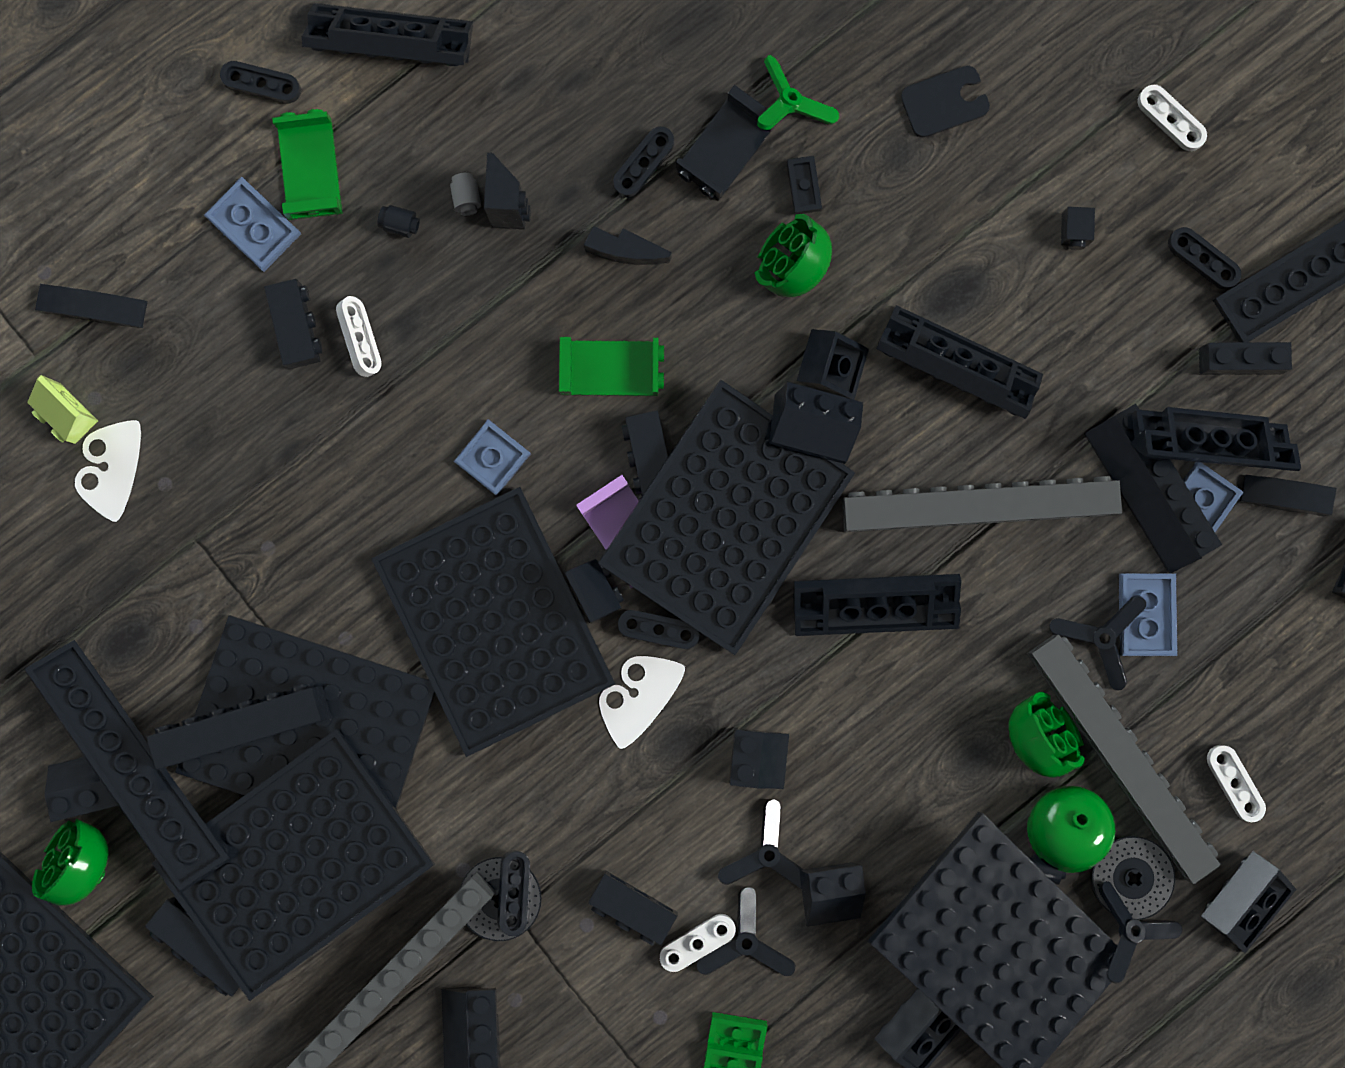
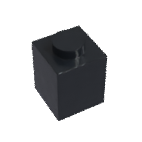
(1078, 227)

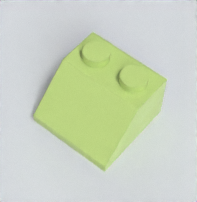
(60, 410)

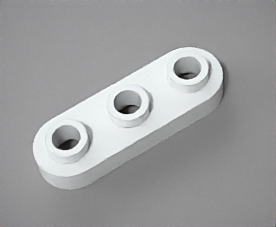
(1183, 123)
(356, 325)
(1245, 790)
(706, 933)

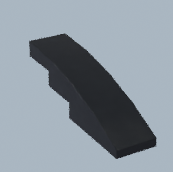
(91, 305)

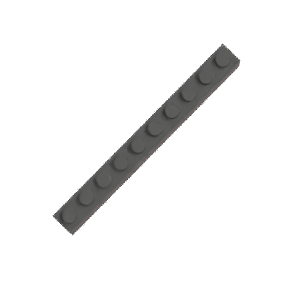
(981, 505)
(1124, 759)
(396, 974)

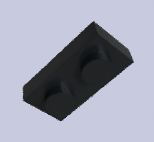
(804, 185)

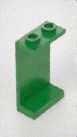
(308, 165)
(610, 367)

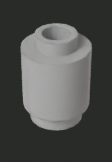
(465, 194)

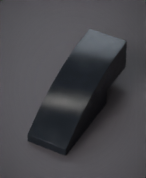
(626, 248)
(1288, 495)

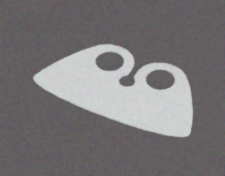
(122, 456)
(637, 713)

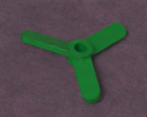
(792, 101)

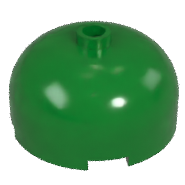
(805, 266)
(1031, 742)
(1071, 828)
(76, 870)

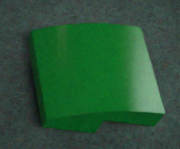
(735, 1042)

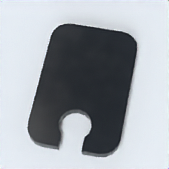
(938, 105)

